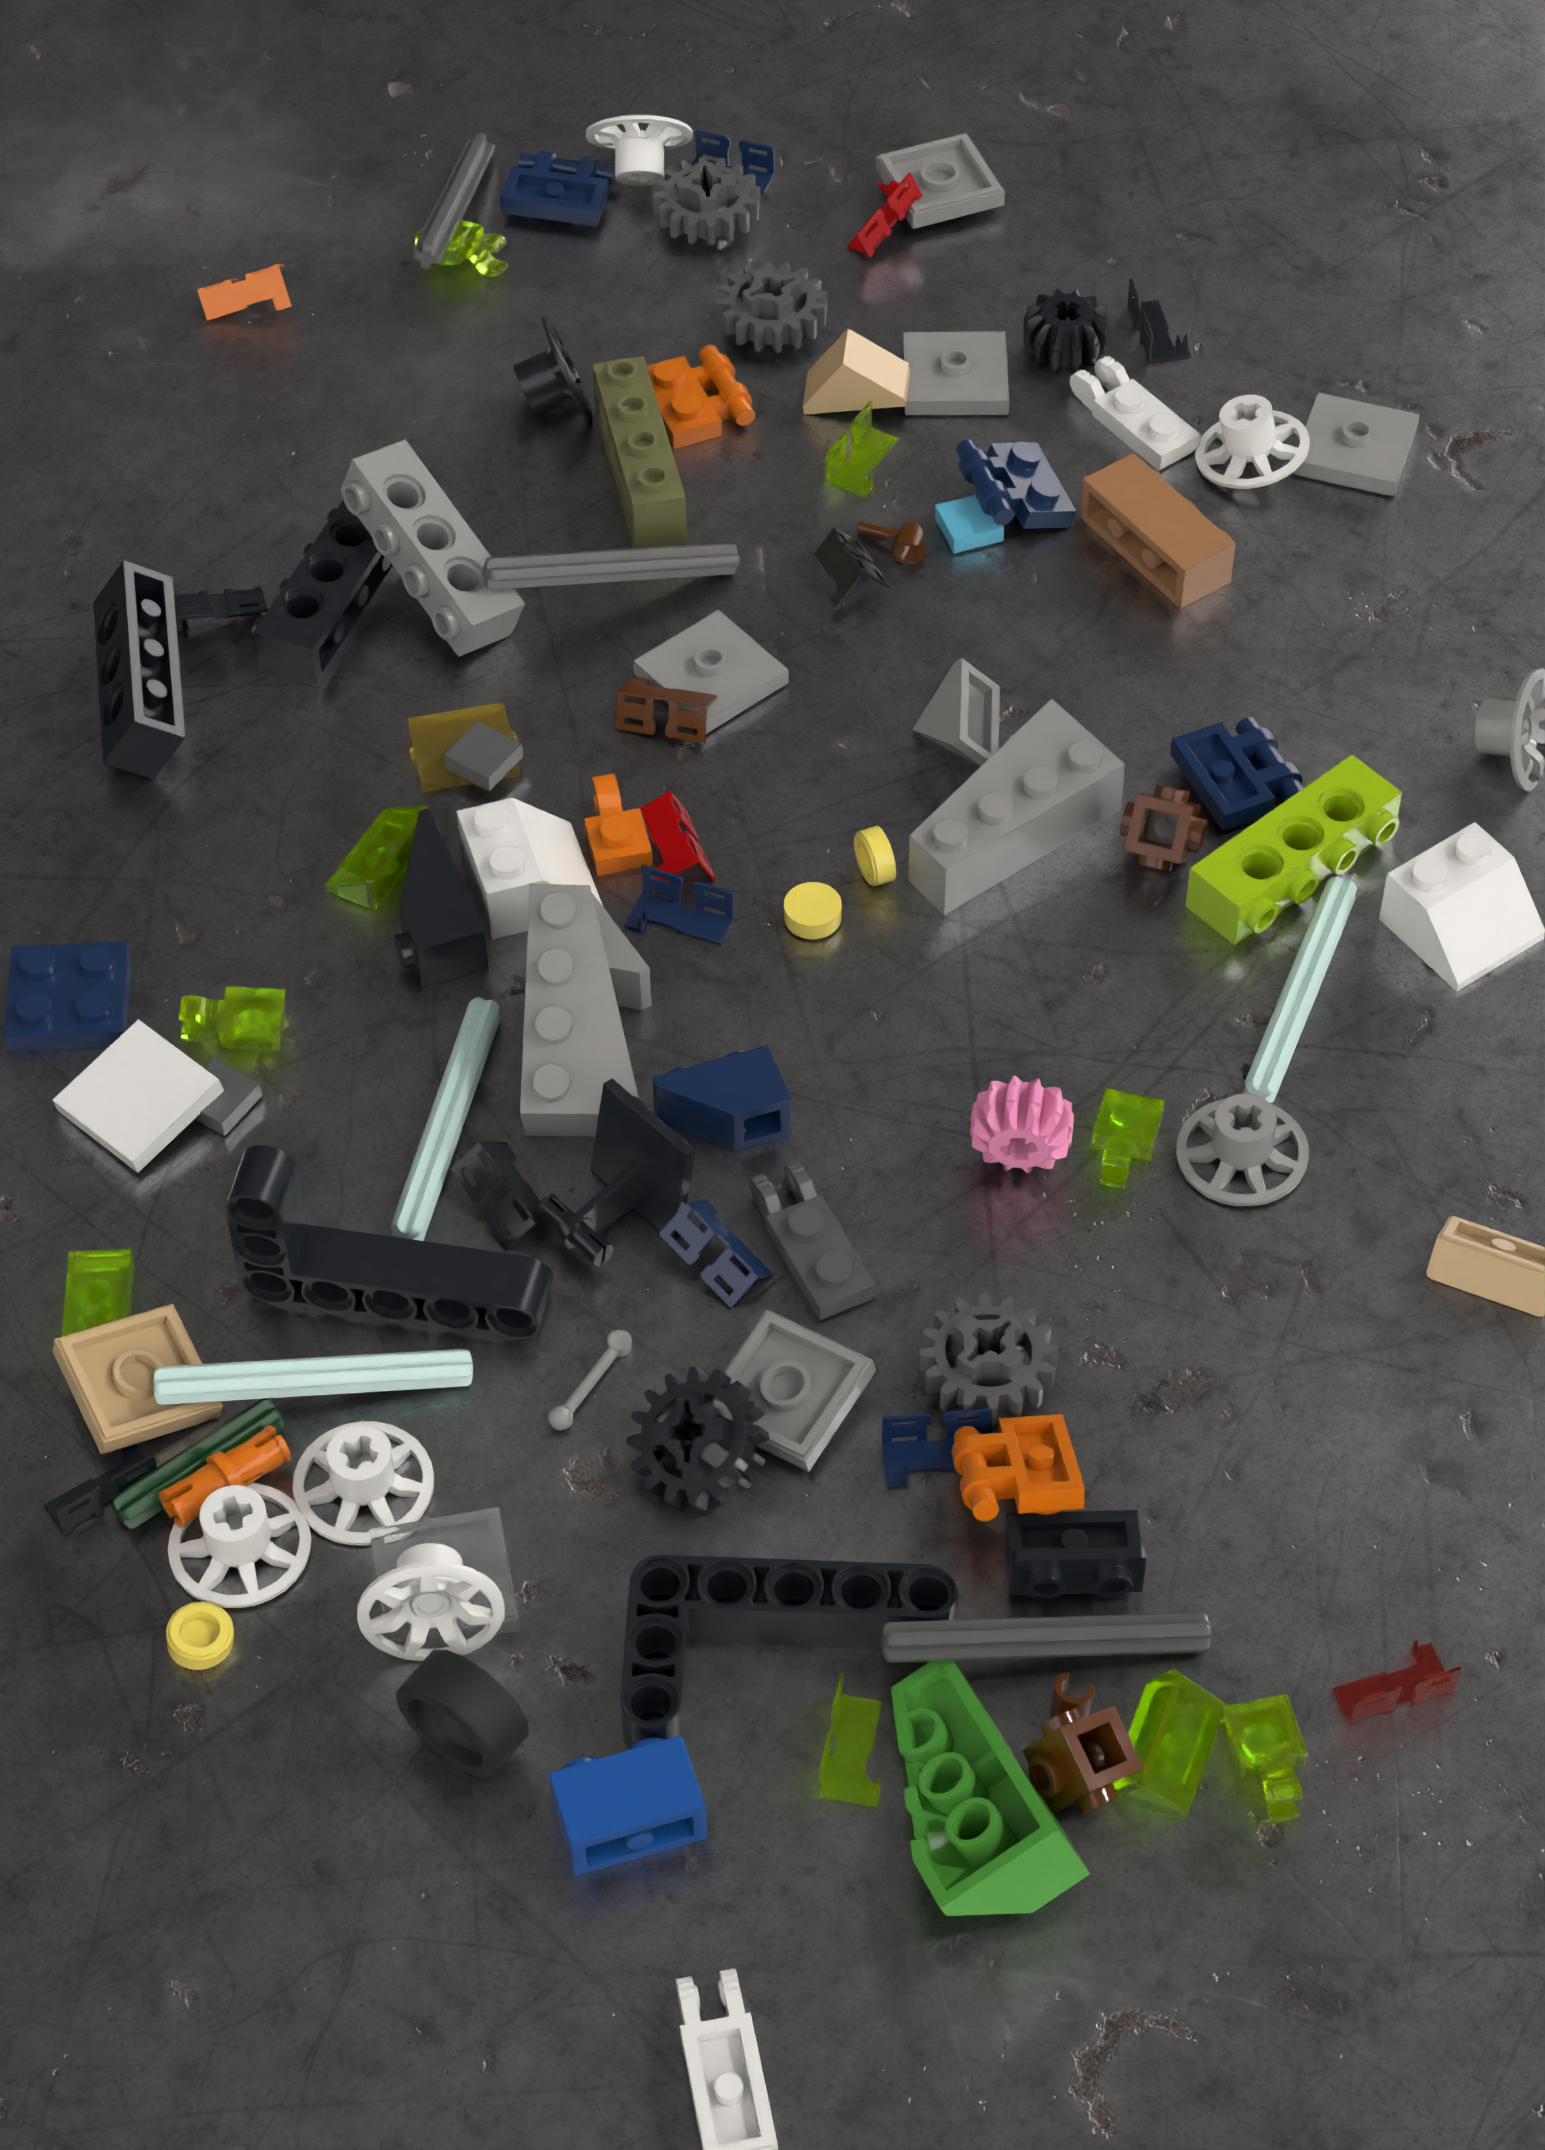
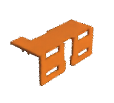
(258, 286)

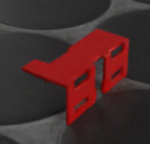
(878, 226)
(673, 844)

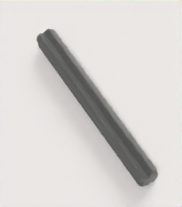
(453, 202)
(610, 565)
(1045, 1637)

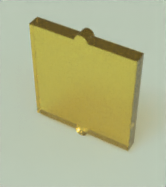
(438, 732)

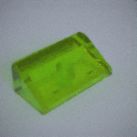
(377, 858)
(1173, 1741)

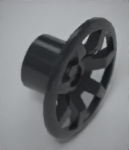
(551, 376)

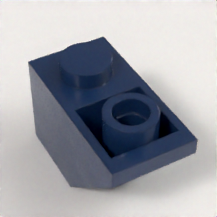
(727, 1100)

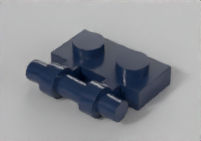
(558, 188)
(1016, 482)
(1225, 778)

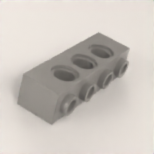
(429, 547)

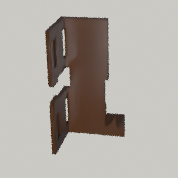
(642, 689)

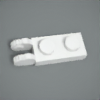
(1134, 414)
(725, 2071)

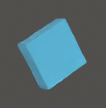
(967, 525)

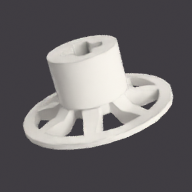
(637, 151)
(1250, 436)
(361, 1473)
(237, 1537)
(430, 1594)

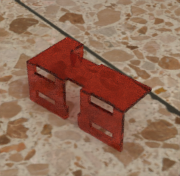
(1384, 1691)

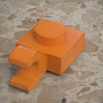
(615, 836)

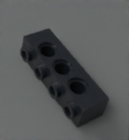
(321, 601)
(138, 670)

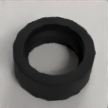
(462, 1713)

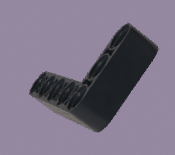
(369, 1273)
(757, 1617)

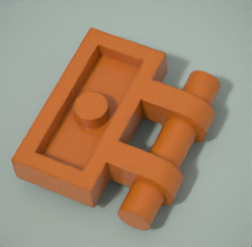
(682, 399)
(1037, 1468)

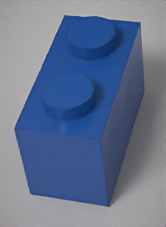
(628, 1804)

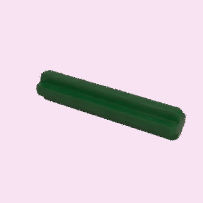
(141, 1498)

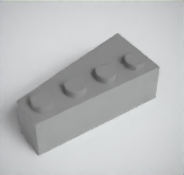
(1015, 809)
(569, 1016)

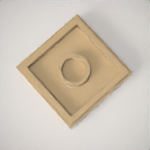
(113, 1377)

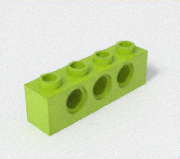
(1293, 850)

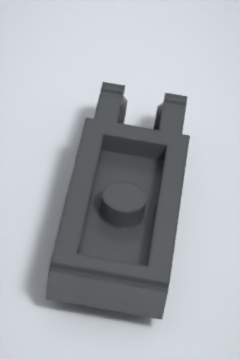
(813, 1244)

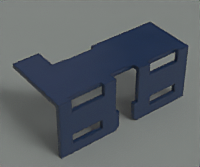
(748, 158)
(685, 920)
(723, 1265)
(919, 1454)

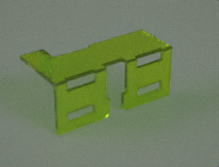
(867, 453)
(855, 1739)

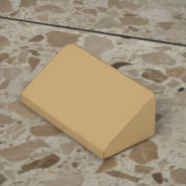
(1490, 1265)

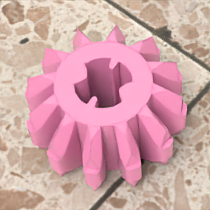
(1021, 1124)

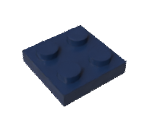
(67, 996)

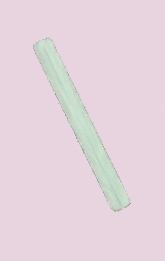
(1300, 989)
(446, 1120)
(312, 1376)

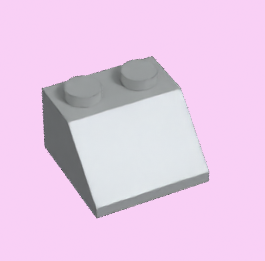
(508, 849)
(1462, 907)

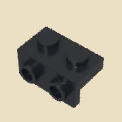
(1075, 1553)

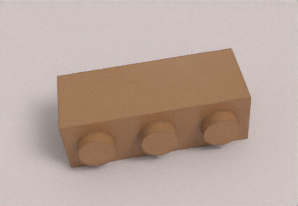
(1157, 530)

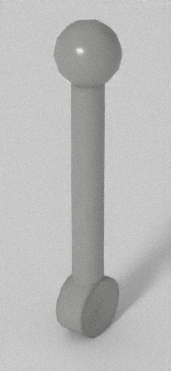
(618, 1345)

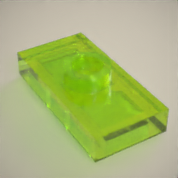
(97, 1288)

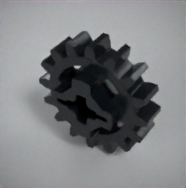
(716, 1457)

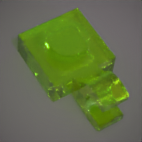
(472, 244)
(243, 1019)
(1125, 1130)
(1269, 1744)

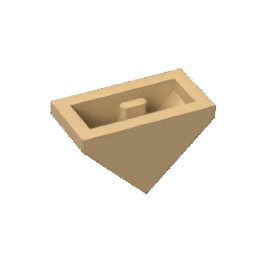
(853, 375)

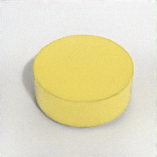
(874, 856)
(812, 910)
(199, 1635)

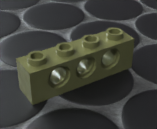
(640, 453)

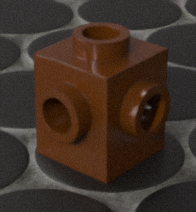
(1141, 829)
(1081, 1759)

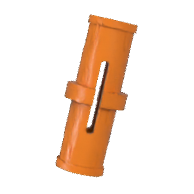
(236, 1467)

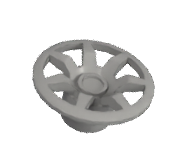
(1514, 729)
(1243, 1141)

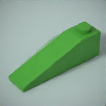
(976, 1817)

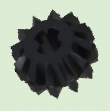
(1066, 330)

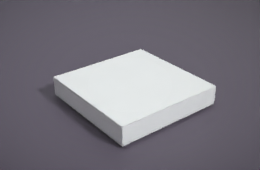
(138, 1095)

